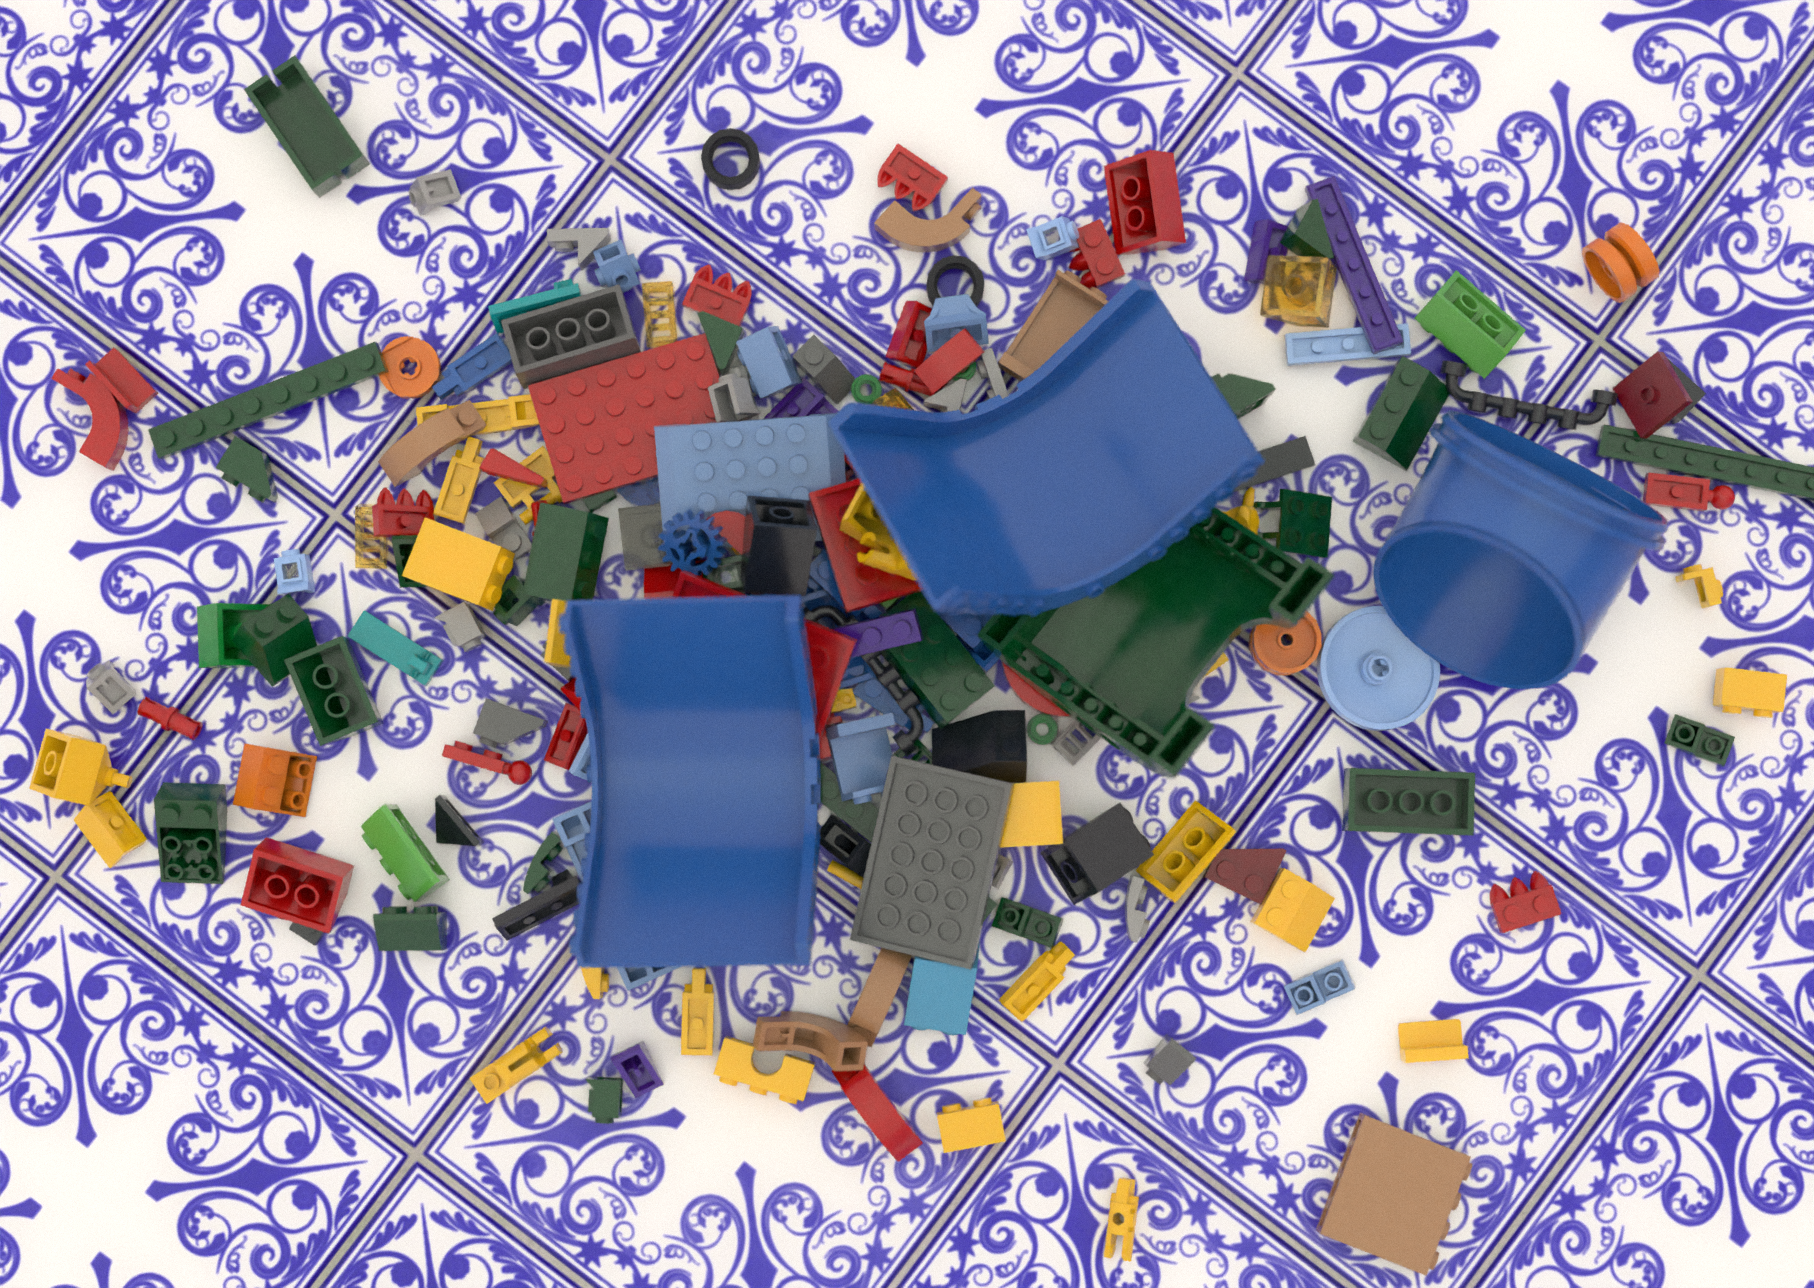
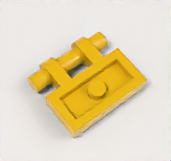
(518, 492)

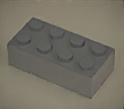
(570, 336)

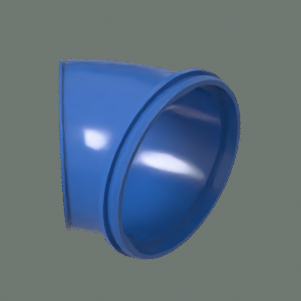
(1509, 555)

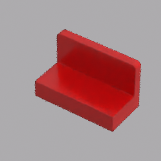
(123, 380)

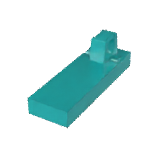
(562, 291)
(395, 648)

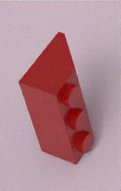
(1144, 203)
(296, 884)

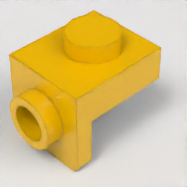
(1707, 586)

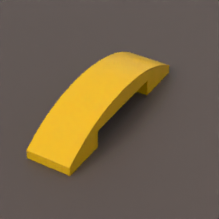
(499, 415)

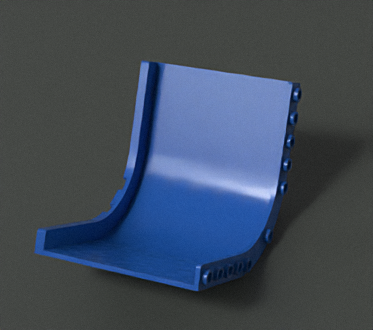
(1063, 479)
(696, 781)

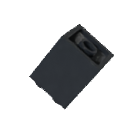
(777, 546)
(1097, 853)

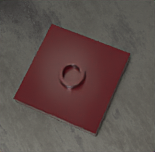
(1652, 395)

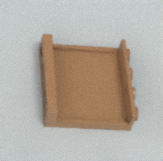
(1055, 319)
(1394, 1194)

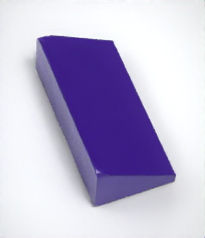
(1264, 242)

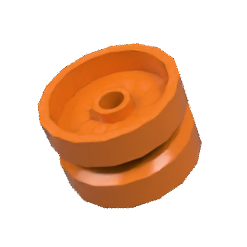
(1620, 262)
(1285, 660)

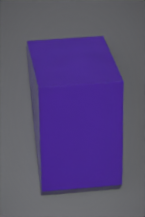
(637, 1069)

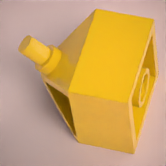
(74, 768)

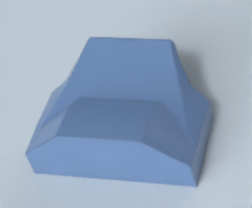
(950, 317)

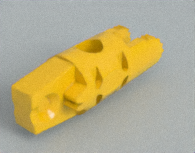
(1122, 1203)

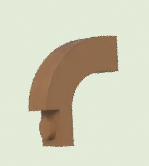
(928, 235)
(428, 440)
(878, 993)
(814, 1034)

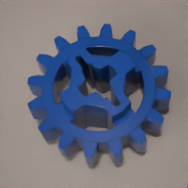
(704, 537)

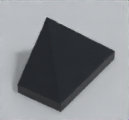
(451, 825)

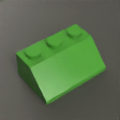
(1470, 324)
(403, 853)

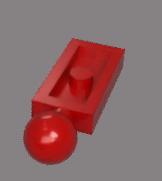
(1685, 492)
(518, 772)

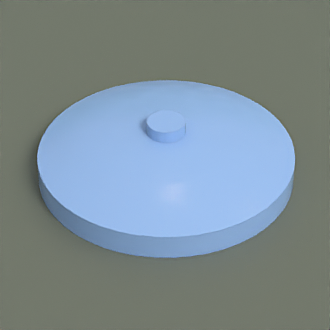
(1375, 671)

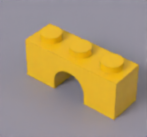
(737, 1065)

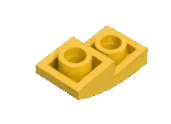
(596, 981)

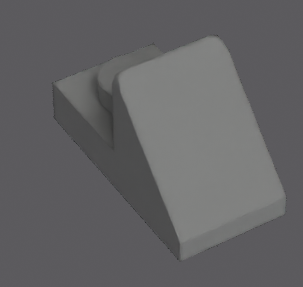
(584, 238)
(948, 398)
(504, 528)

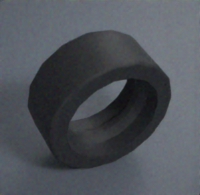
(717, 139)
(959, 263)

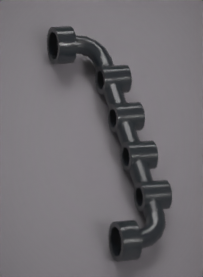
(1536, 412)
(886, 675)

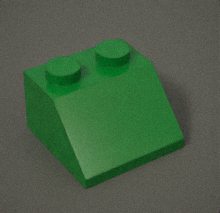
(217, 628)

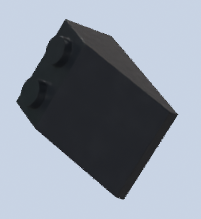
(984, 745)

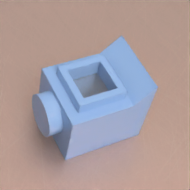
(1053, 238)
(293, 573)

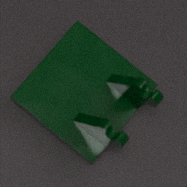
(1302, 522)

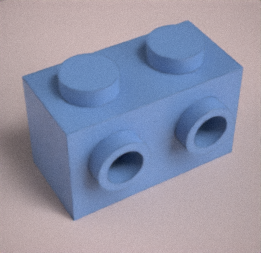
(768, 362)

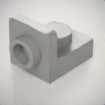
(433, 191)
(109, 686)

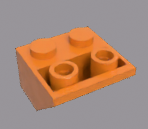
(274, 780)

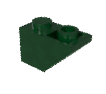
(250, 467)

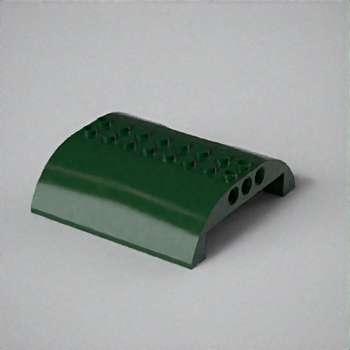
(1149, 639)

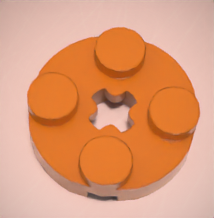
(425, 375)

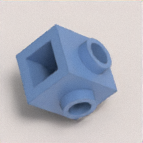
(616, 266)

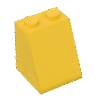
(459, 564)
(1034, 815)

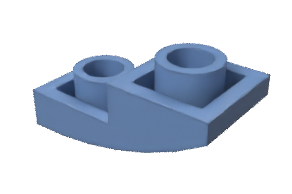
(1319, 987)

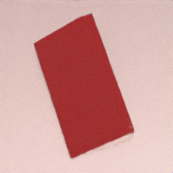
(909, 338)
(567, 737)

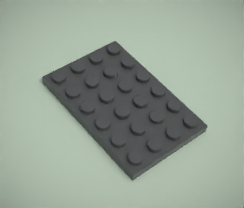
(932, 862)

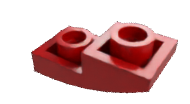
(949, 361)

